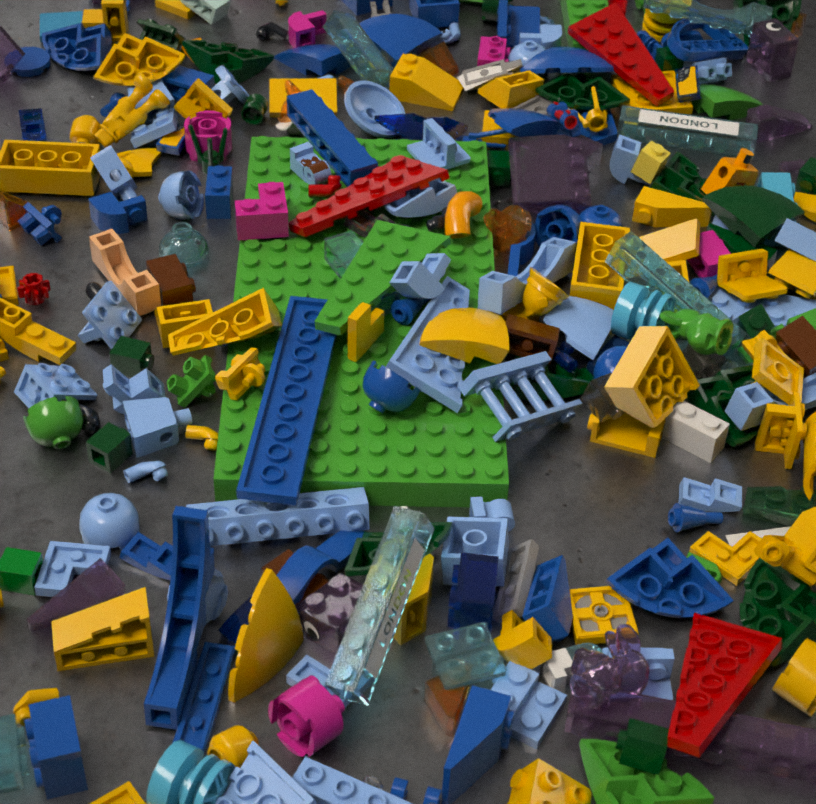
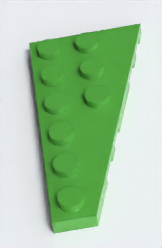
(373, 268)

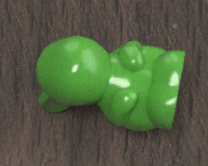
(702, 331)

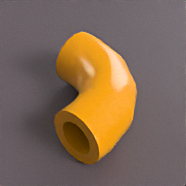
(458, 213)

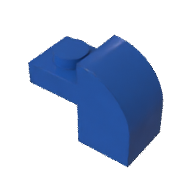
(111, 214)

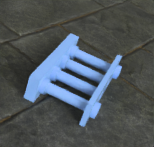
(518, 372)

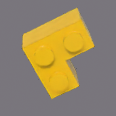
(112, 14)

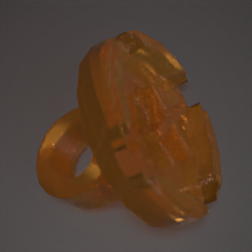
(508, 226)

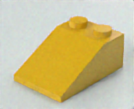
(424, 84)

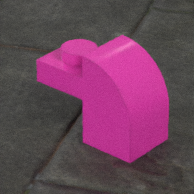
(305, 27)

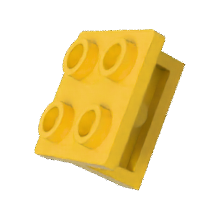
(201, 98)
(782, 430)

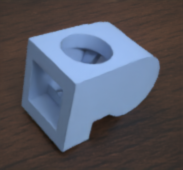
(494, 509)

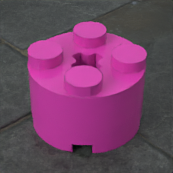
(207, 125)
(307, 716)

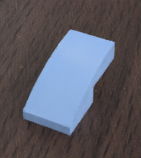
(717, 497)

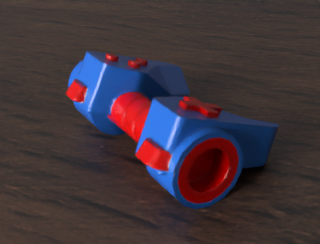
(567, 118)

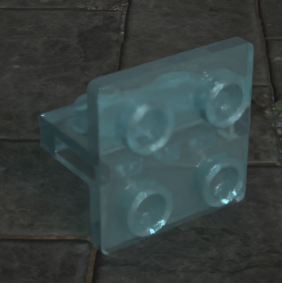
(464, 656)

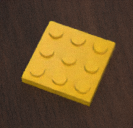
(641, 101)

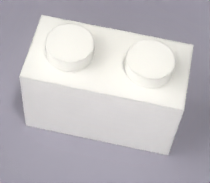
(695, 431)

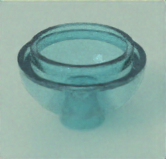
(186, 243)

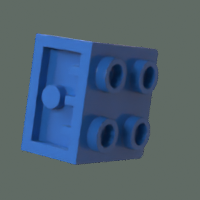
(516, 20)

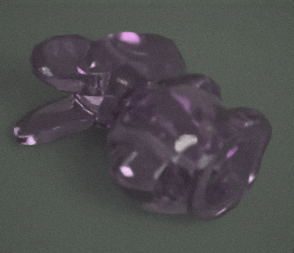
(599, 676)

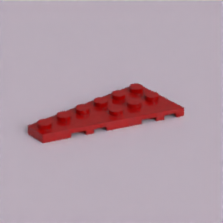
(615, 41)
(374, 190)
(715, 678)

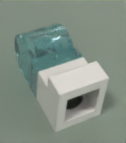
(558, 668)

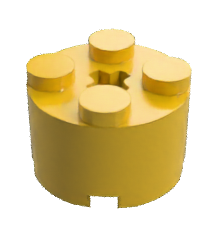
(798, 681)

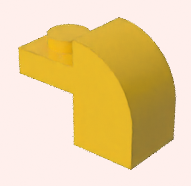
(523, 642)

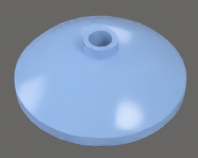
(368, 99)

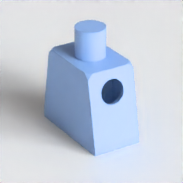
(114, 173)
(153, 424)

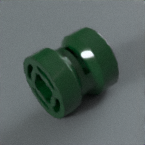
(254, 109)

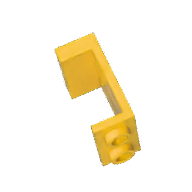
(626, 434)

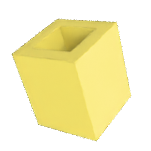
(650, 162)

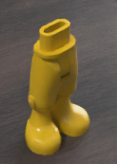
(125, 117)

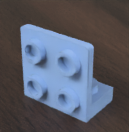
(50, 381)

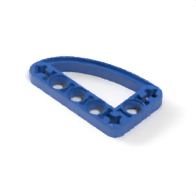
(722, 46)

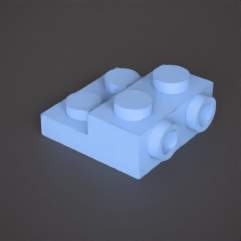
(533, 702)

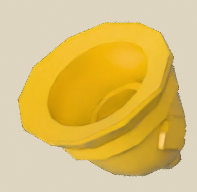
(541, 295)

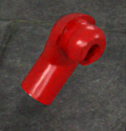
(326, 190)

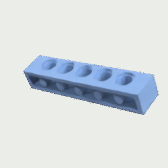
(261, 521)

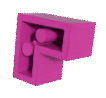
(263, 216)

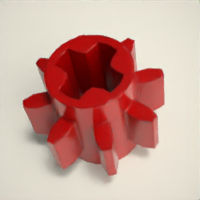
(33, 288)

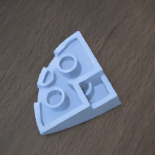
(423, 202)
(583, 323)

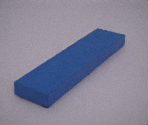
(205, 695)

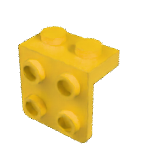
(746, 277)
(546, 785)

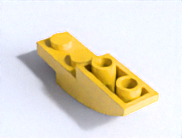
(31, 337)

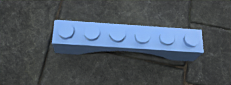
(503, 291)
(749, 402)

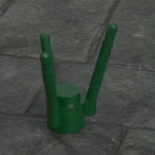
(210, 156)

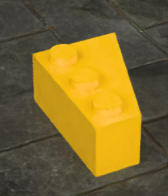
(104, 633)

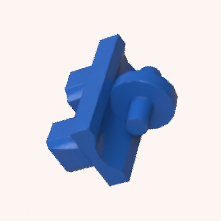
(45, 221)

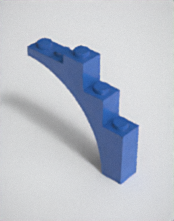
(184, 619)

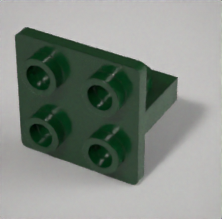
(163, 34)

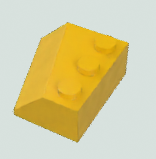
(651, 376)

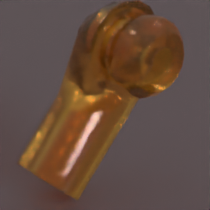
(344, 82)

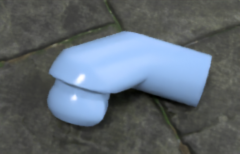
(451, 34)

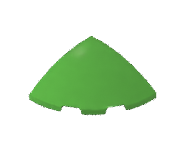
(724, 101)
(627, 785)

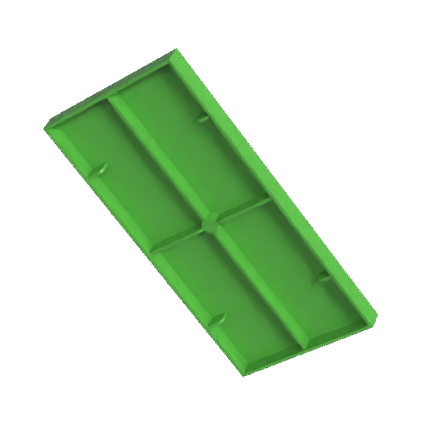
(398, 457)

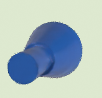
(705, 285)
(406, 309)
(685, 517)

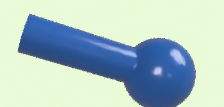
(113, 102)

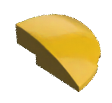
(135, 57)
(467, 334)
(268, 640)

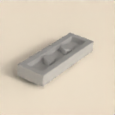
(518, 580)

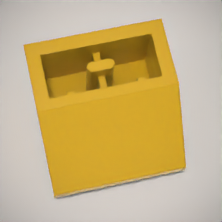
(512, 89)
(796, 271)
(176, 316)
(416, 611)

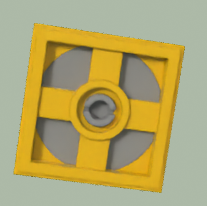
(598, 611)

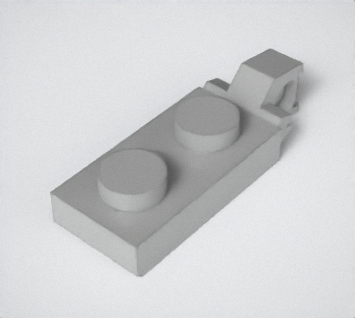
(504, 65)

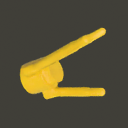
(595, 119)

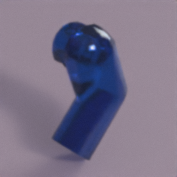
(563, 358)

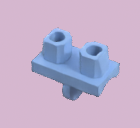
(713, 70)

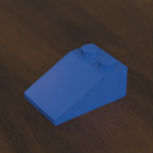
(477, 741)

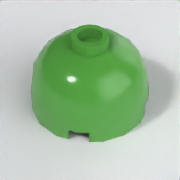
(54, 422)

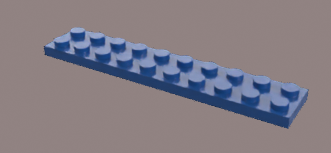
(288, 407)

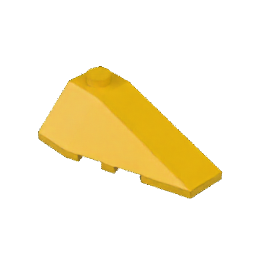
(234, 323)

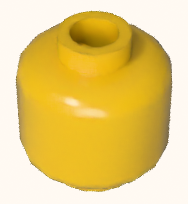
(83, 130)
(232, 744)

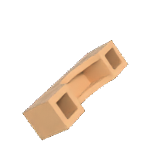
(112, 259)

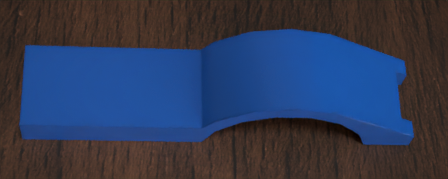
(521, 252)
(307, 561)

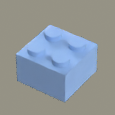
(475, 536)

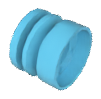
(638, 309)
(188, 776)

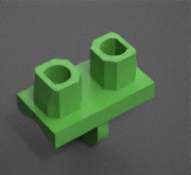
(196, 382)

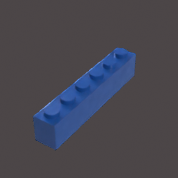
(329, 136)

